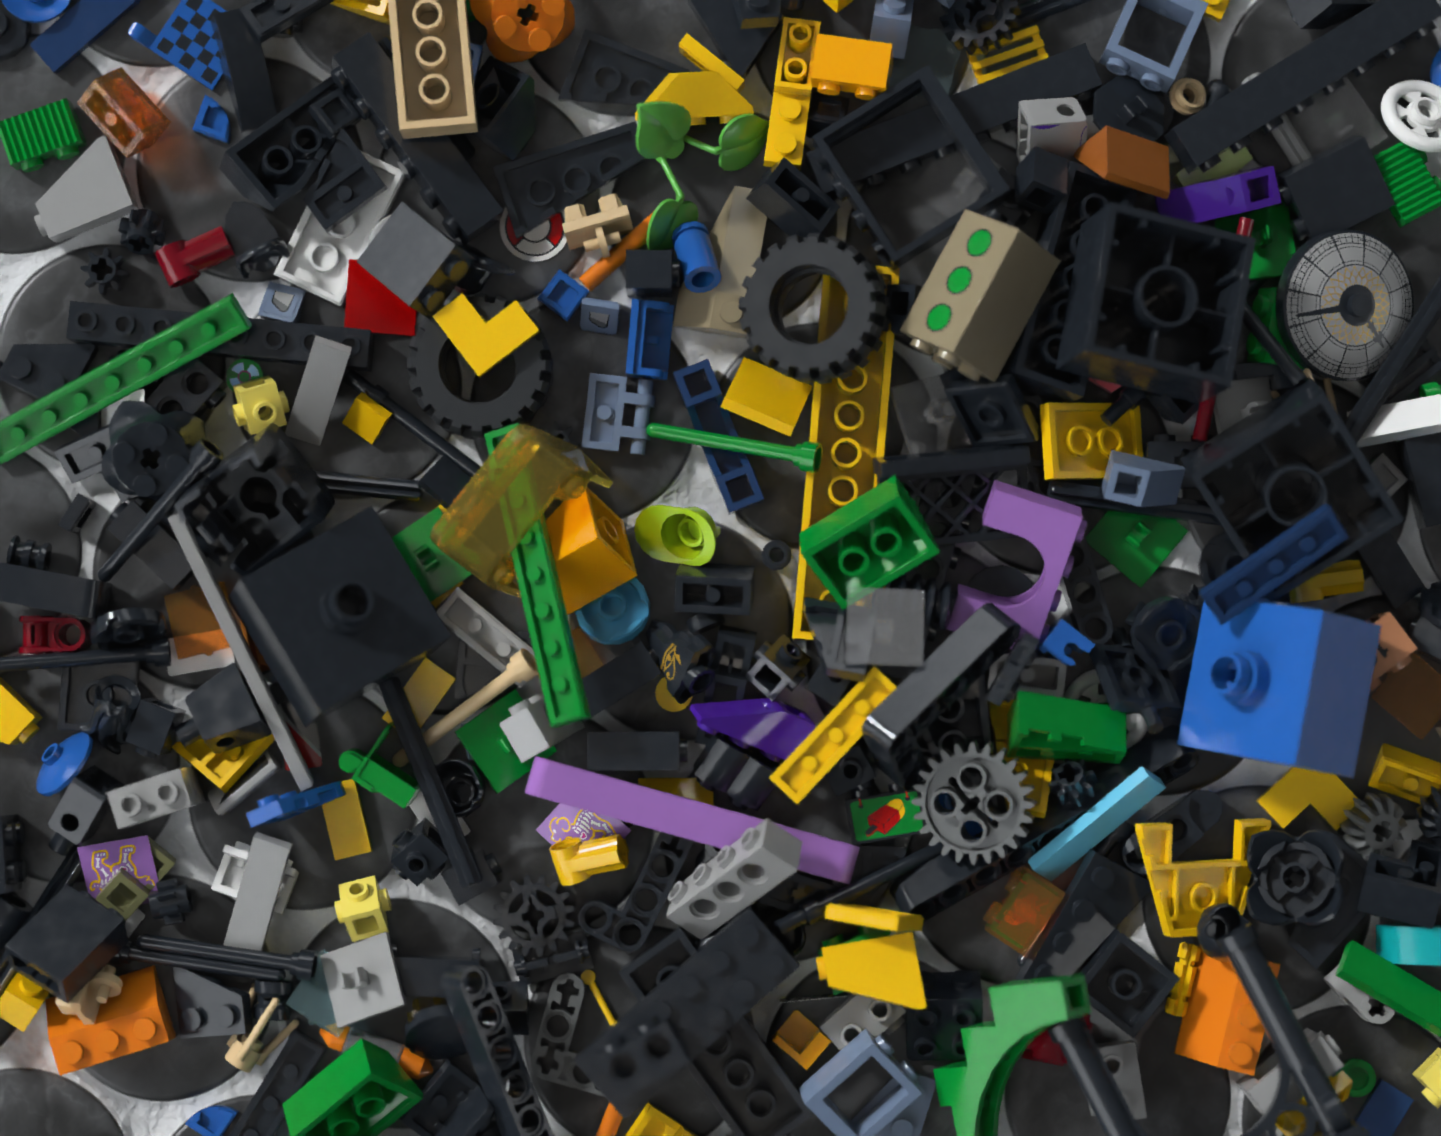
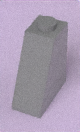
(86, 194)

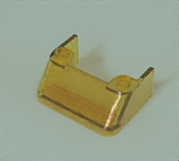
(507, 501)

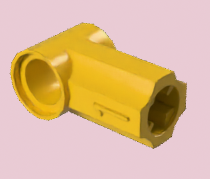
(1335, 580)
(580, 859)

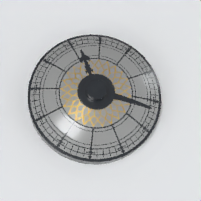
(1343, 304)

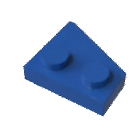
(288, 805)

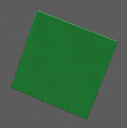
(1273, 239)
(1135, 542)
(427, 562)
(491, 747)

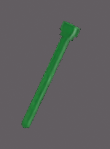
(805, 455)

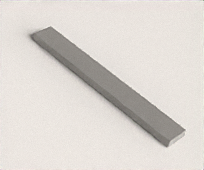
(242, 652)

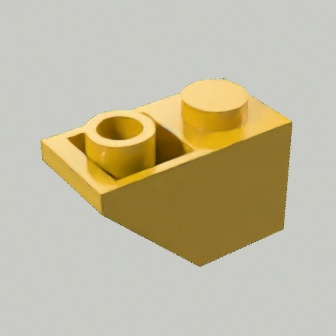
(21, 1001)

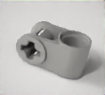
(1357, 999)

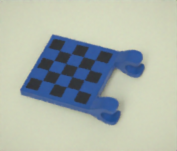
(187, 41)

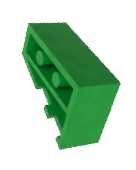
(1063, 729)

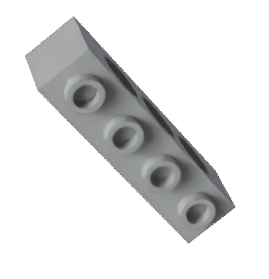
(734, 878)

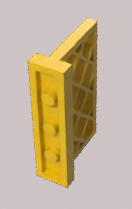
(831, 737)

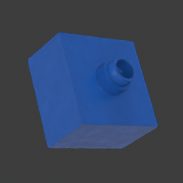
(1281, 687)

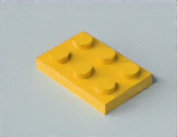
(1080, 443)

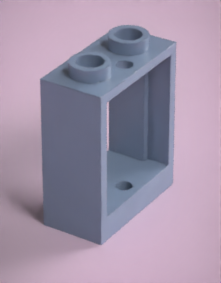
(1151, 73)
(840, 1067)

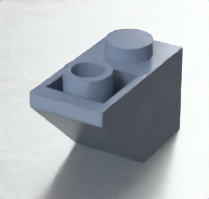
(892, 24)
(1141, 480)

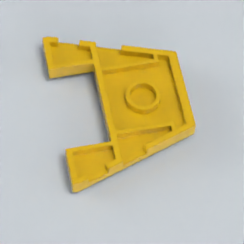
(1189, 887)

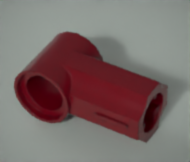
(185, 260)

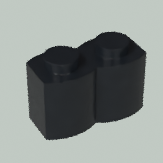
(735, 771)

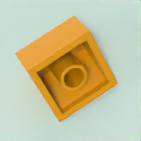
(851, 66)

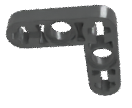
(564, 1073)

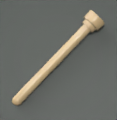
(521, 668)

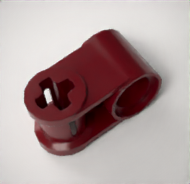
(48, 634)

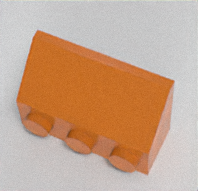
(1220, 1019)
(123, 1024)

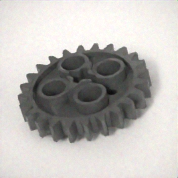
(950, 825)

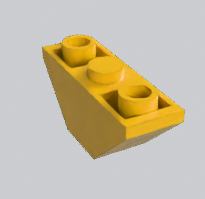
(702, 95)

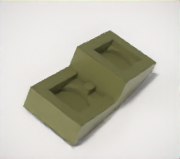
(127, 893)

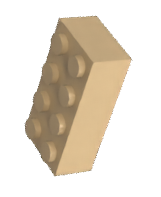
(432, 67)

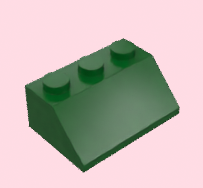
(868, 541)
(353, 1095)

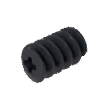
(936, 602)

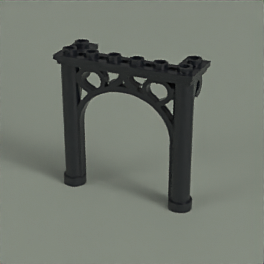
(1289, 1041)

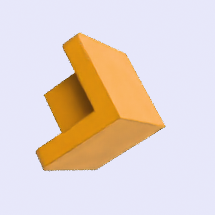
(801, 1039)

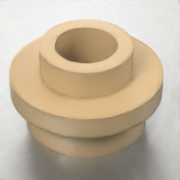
(1195, 92)

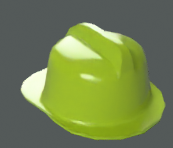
(677, 534)

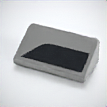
(250, 781)

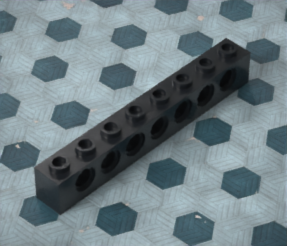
(262, 342)

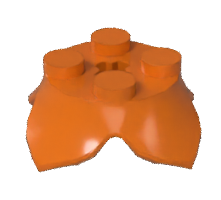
(519, 39)

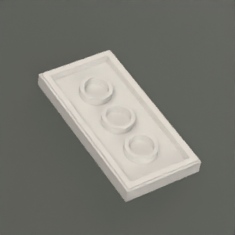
(321, 258)

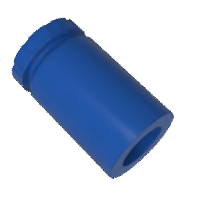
(696, 257)

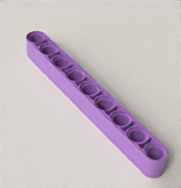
(677, 814)

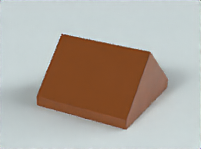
(1128, 160)

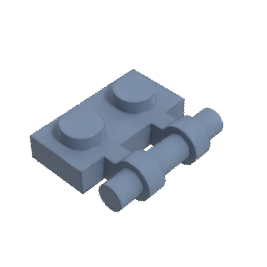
(606, 409)

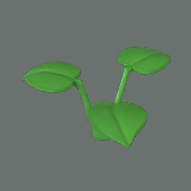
(662, 136)

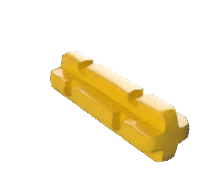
(1186, 971)

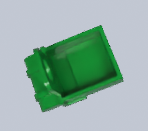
(379, 774)

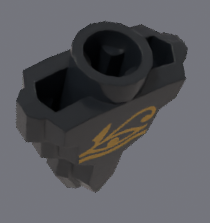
(682, 659)

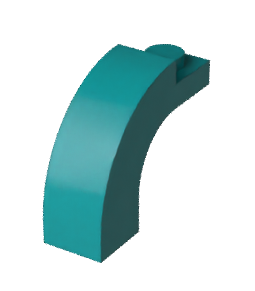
(1409, 944)

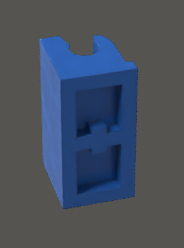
(649, 339)
(1058, 638)

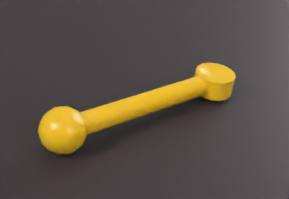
(589, 978)

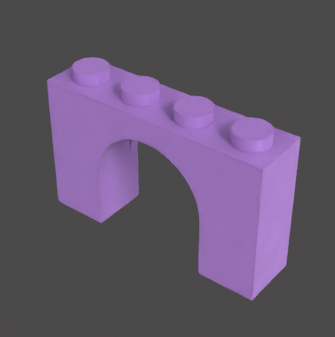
(1052, 529)

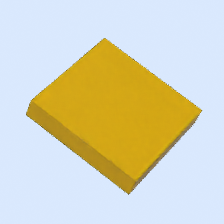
(766, 396)
(874, 917)

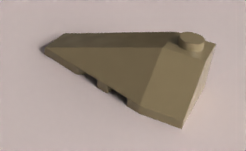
(736, 244)

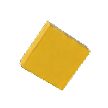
(367, 418)

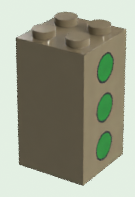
(979, 296)

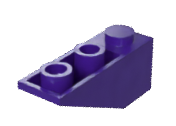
(1222, 196)
(765, 724)

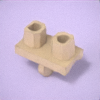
(597, 229)
(95, 992)

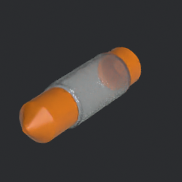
(412, 1064)

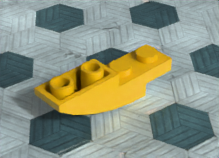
(791, 92)

